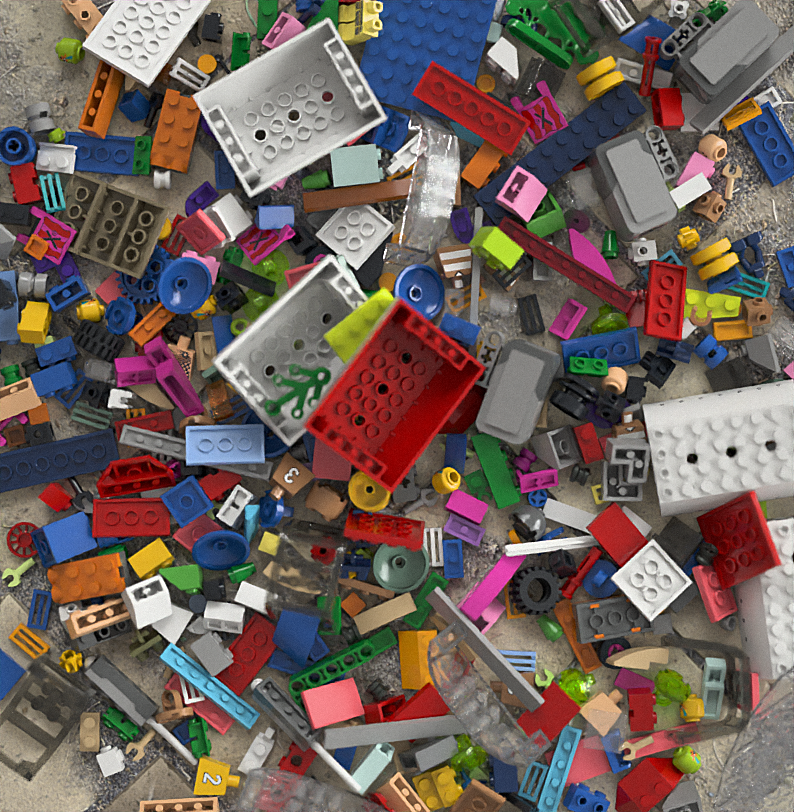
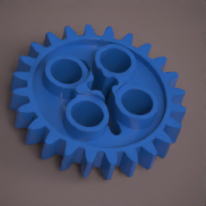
(145, 295)

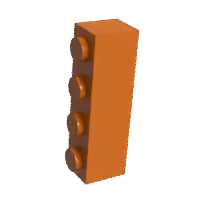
(101, 100)
(482, 164)

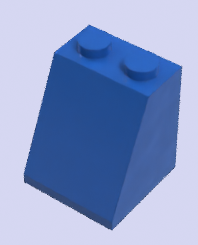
(64, 539)

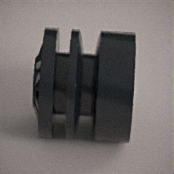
(573, 398)

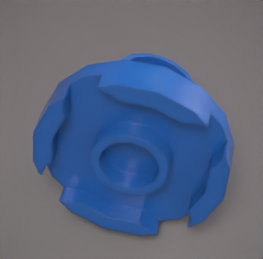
(121, 316)
(272, 511)
(598, 579)

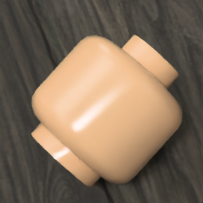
(712, 147)
(615, 381)

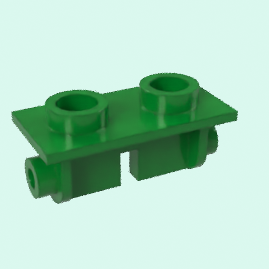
(715, 10)
(240, 48)
(142, 154)
(232, 257)
(589, 366)
(124, 729)
(202, 744)

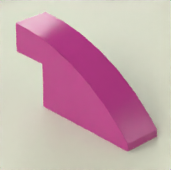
(588, 255)
(173, 377)
(491, 585)

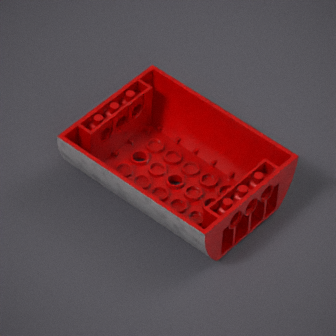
(416, 397)

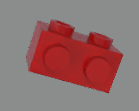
(667, 108)

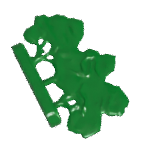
(554, 28)

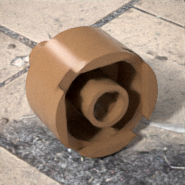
(325, 500)

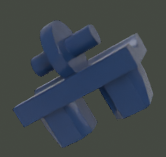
(675, 350)
(355, 563)

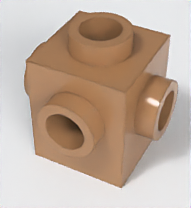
(710, 206)
(756, 311)

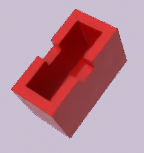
(24, 183)
(588, 443)
(216, 485)
(641, 709)

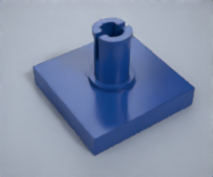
(187, 501)

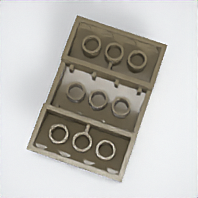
(111, 224)

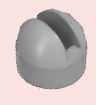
(728, 623)

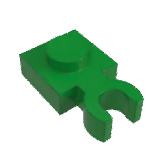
(476, 483)

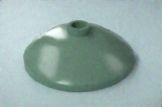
(401, 576)

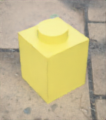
(269, 542)

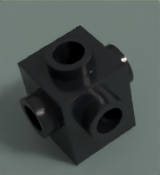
(263, 199)
(231, 297)
(96, 393)
(610, 406)

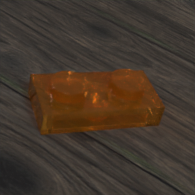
(219, 400)

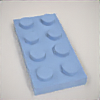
(225, 444)

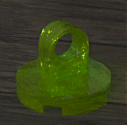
(273, 267)
(258, 304)
(608, 321)
(576, 684)
(671, 686)
(468, 755)

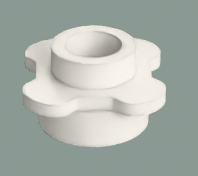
(673, 12)

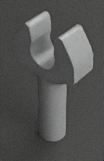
(421, 501)

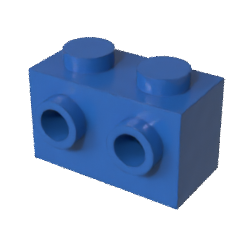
(68, 293)
(460, 329)
(57, 352)
(54, 379)
(581, 799)

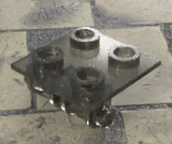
(728, 376)

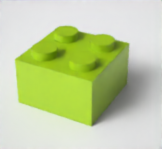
(495, 248)

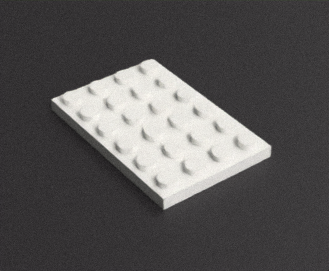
(143, 34)

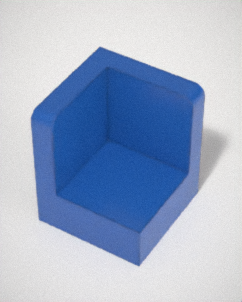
(134, 106)

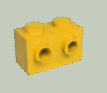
(35, 322)
(151, 559)

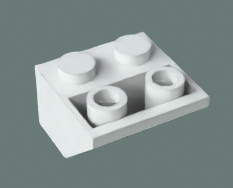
(503, 59)
(147, 601)

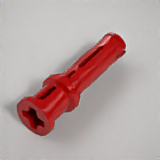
(652, 56)
(575, 580)

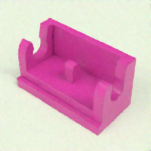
(567, 319)
(134, 371)
(537, 480)
(466, 507)

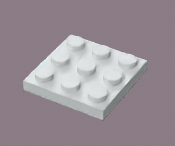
(355, 233)
(651, 580)

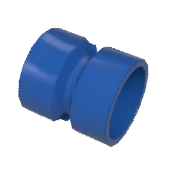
(705, 346)

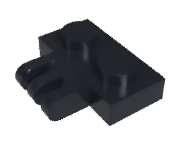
(657, 367)

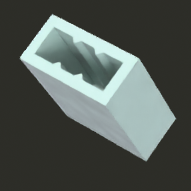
(356, 165)
(372, 764)

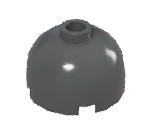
(529, 522)

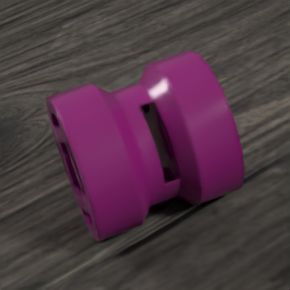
(525, 459)

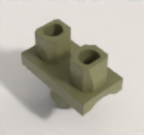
(143, 641)

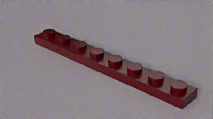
(567, 266)

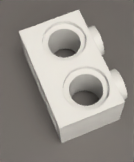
(233, 509)

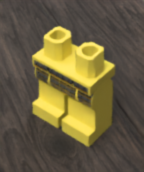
(359, 21)

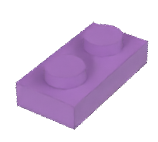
(464, 529)

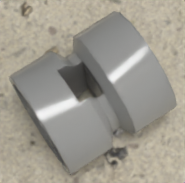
(40, 119)
(33, 285)

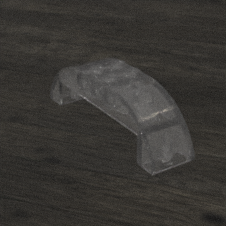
(429, 193)
(477, 704)
(291, 792)

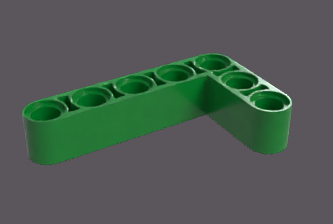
(326, 675)

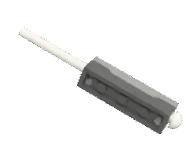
(129, 698)
(294, 723)

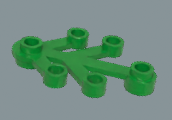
(300, 389)

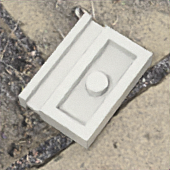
(56, 158)

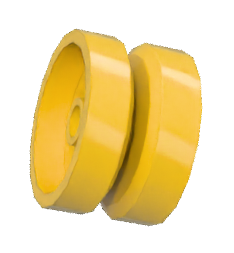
(600, 78)
(714, 260)
(367, 501)

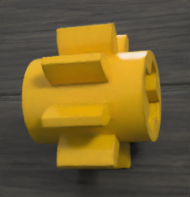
(688, 238)
(71, 661)

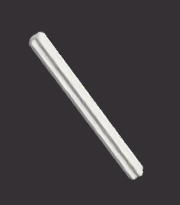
(550, 545)

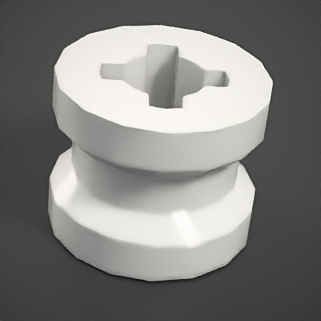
(162, 179)

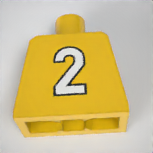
(214, 777)

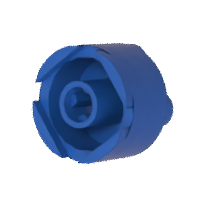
(25, 152)

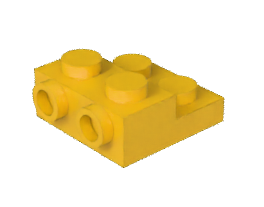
(437, 787)

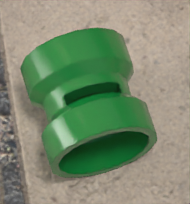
(11, 374)

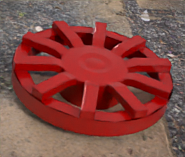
(23, 539)

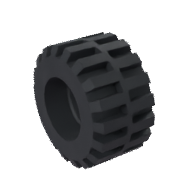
(98, 341)
(549, 587)

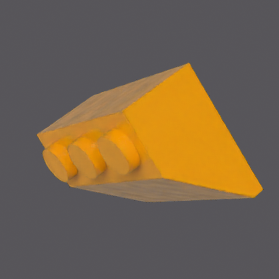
(413, 657)

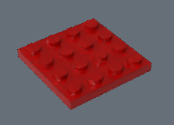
(386, 529)
(741, 540)

